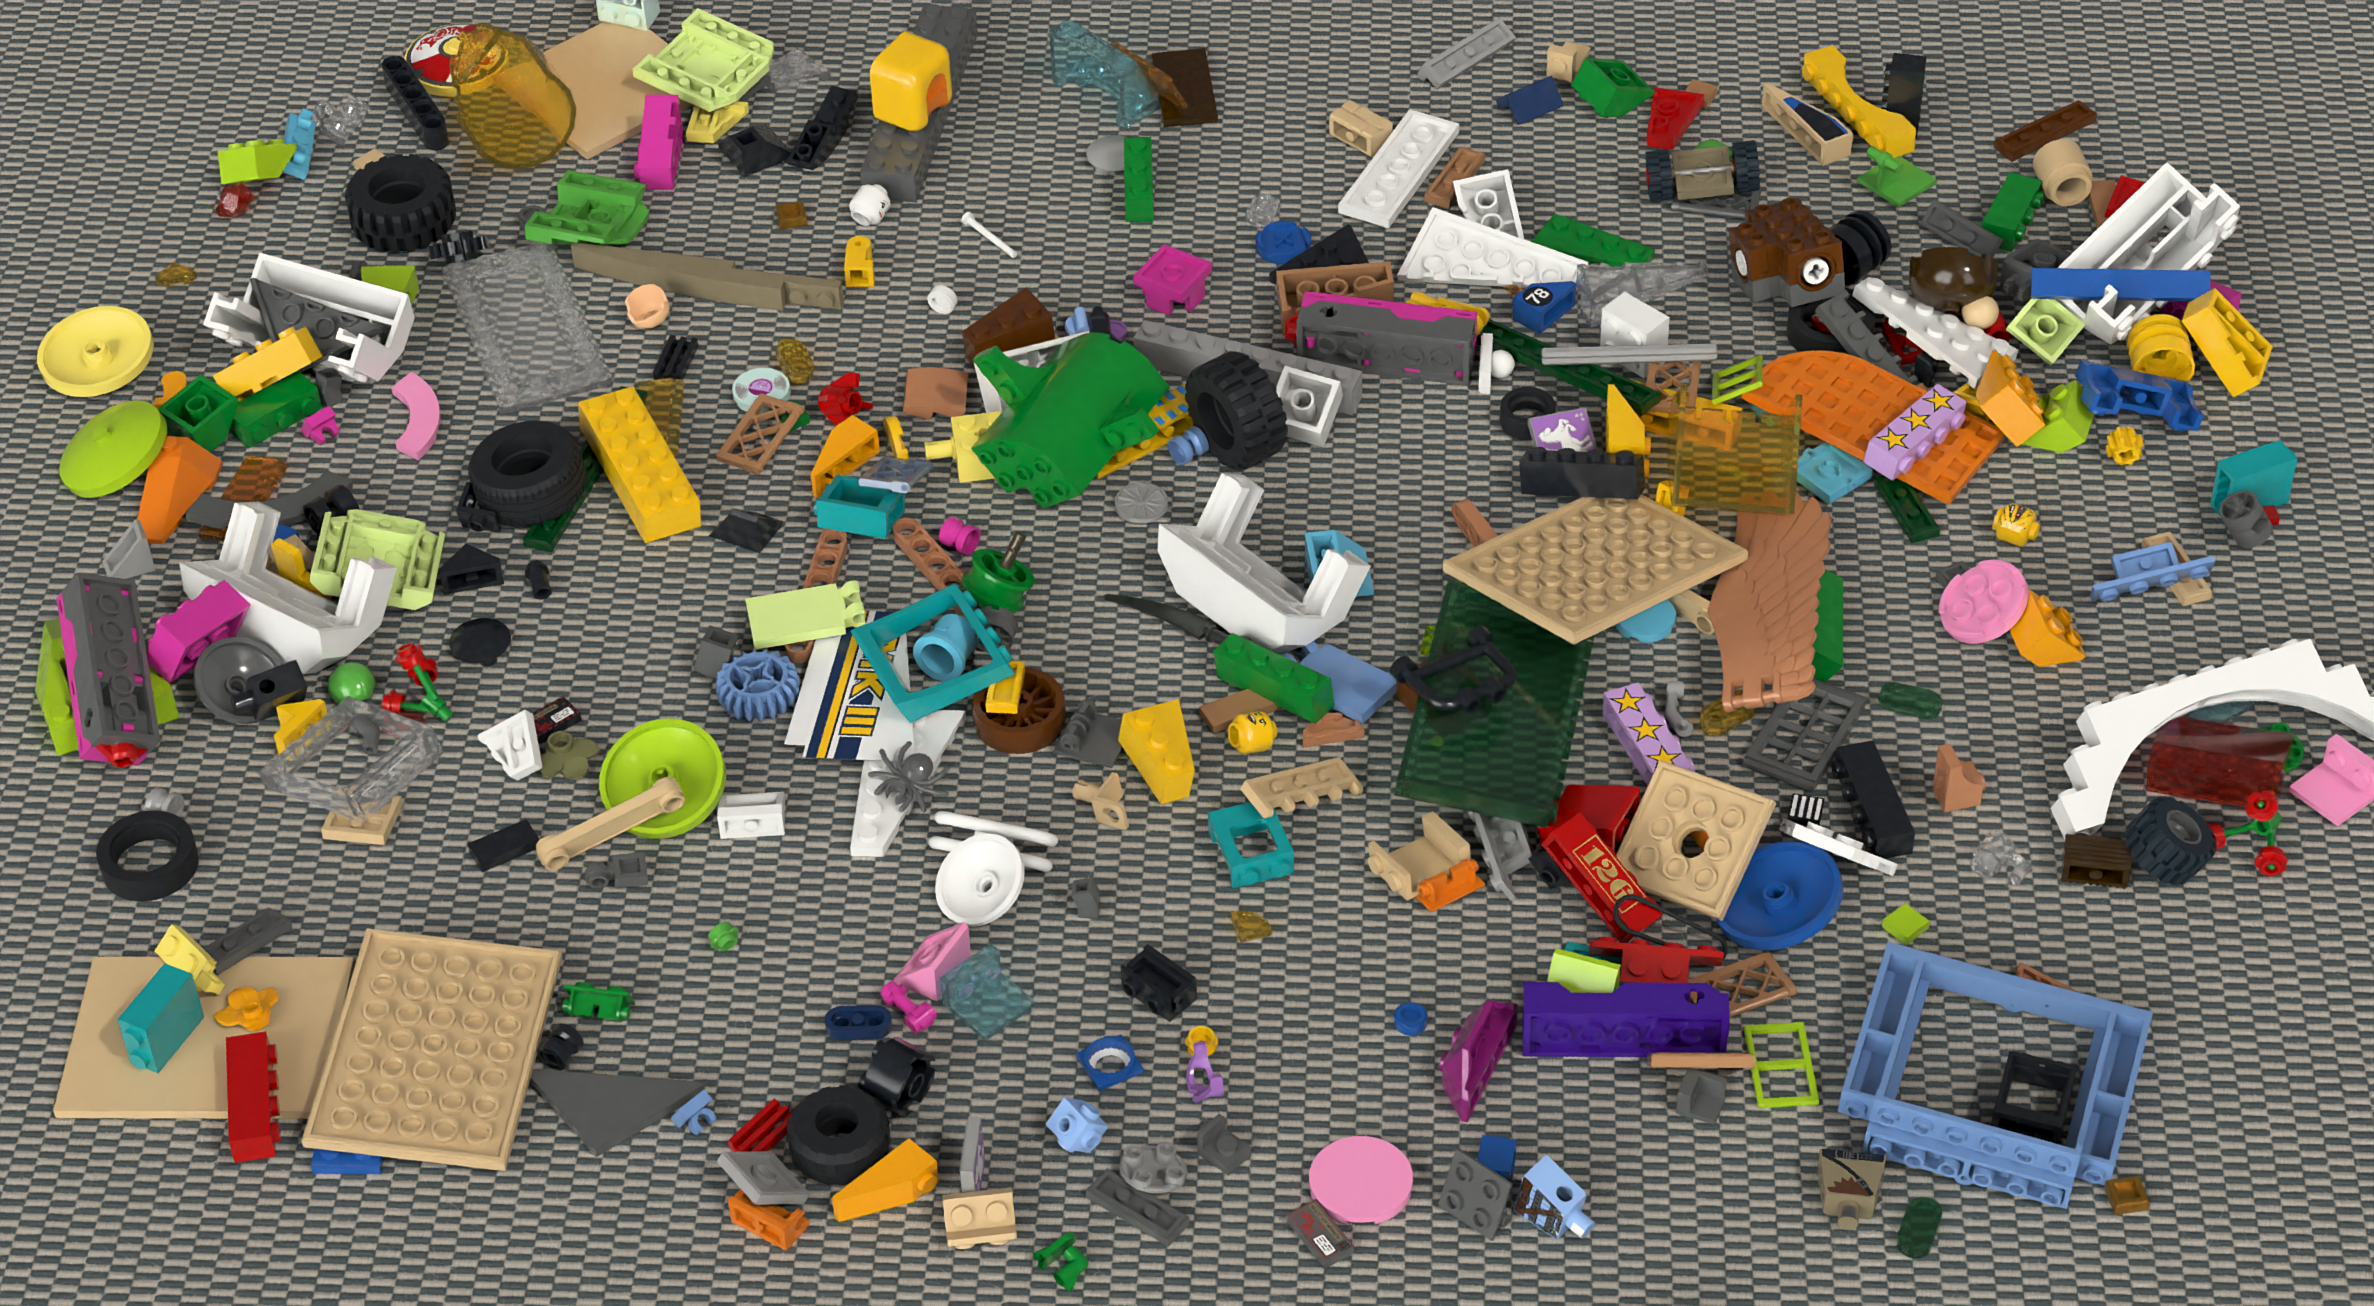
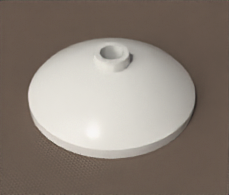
(970, 872)

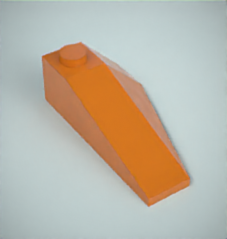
(173, 484)

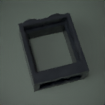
(2033, 1123)

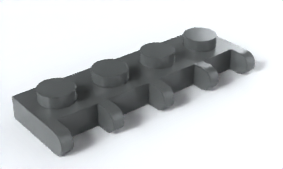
(1856, 337)

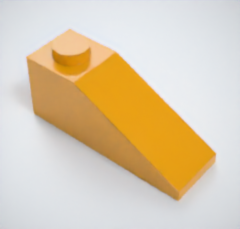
(845, 450)
(889, 1183)

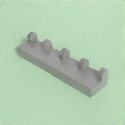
(1467, 53)

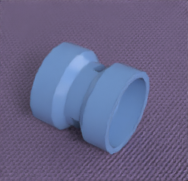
(1184, 447)

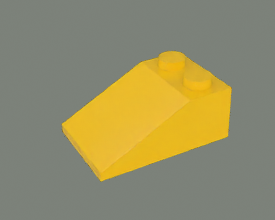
(1625, 428)

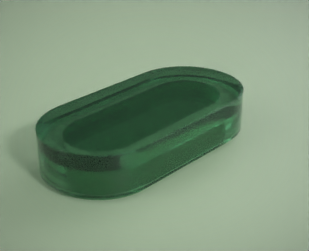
(1910, 700)
(1919, 1227)

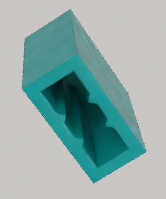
(2262, 470)
(161, 1018)

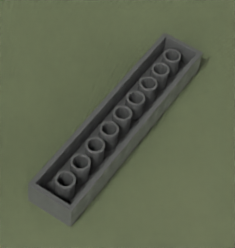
(902, 157)

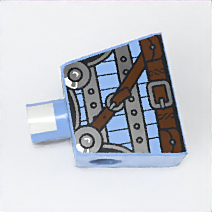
(1552, 1201)

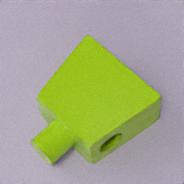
(396, 278)

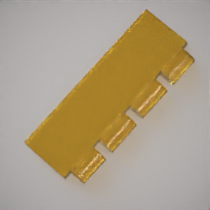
(665, 407)

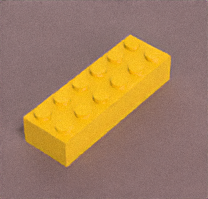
(639, 464)

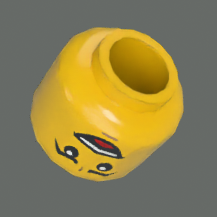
(1252, 732)

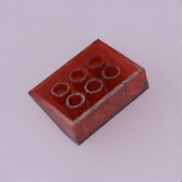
(2217, 761)

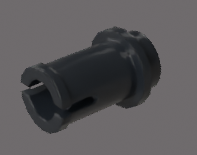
(537, 574)

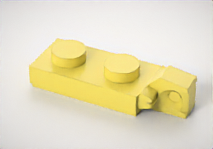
(184, 953)

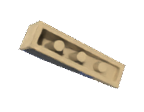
(1813, 128)

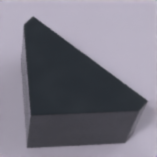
(470, 570)

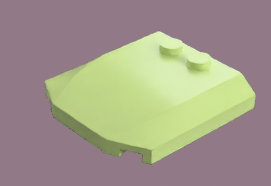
(708, 62)
(387, 537)

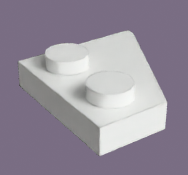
(514, 745)

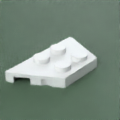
(1841, 845)

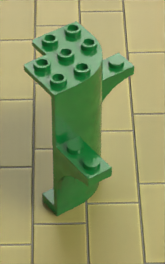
(1067, 414)

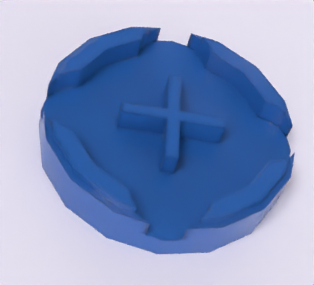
(1282, 241)

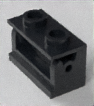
(1159, 983)

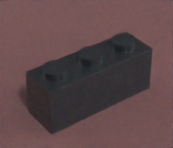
(1905, 86)

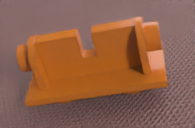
(1440, 891)

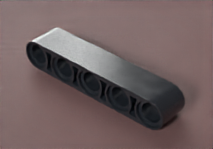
(415, 103)

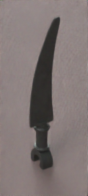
(1184, 620)

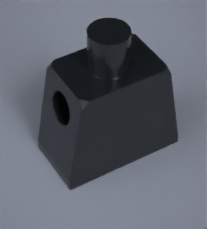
(270, 689)

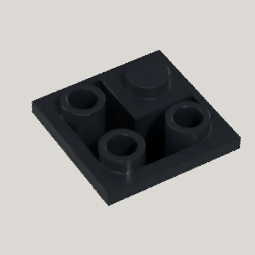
(754, 149)

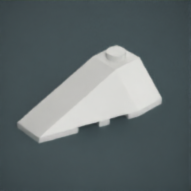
(1490, 201)

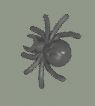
(909, 777)

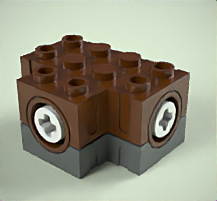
(1786, 254)

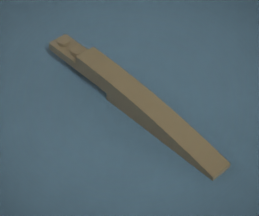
(707, 278)

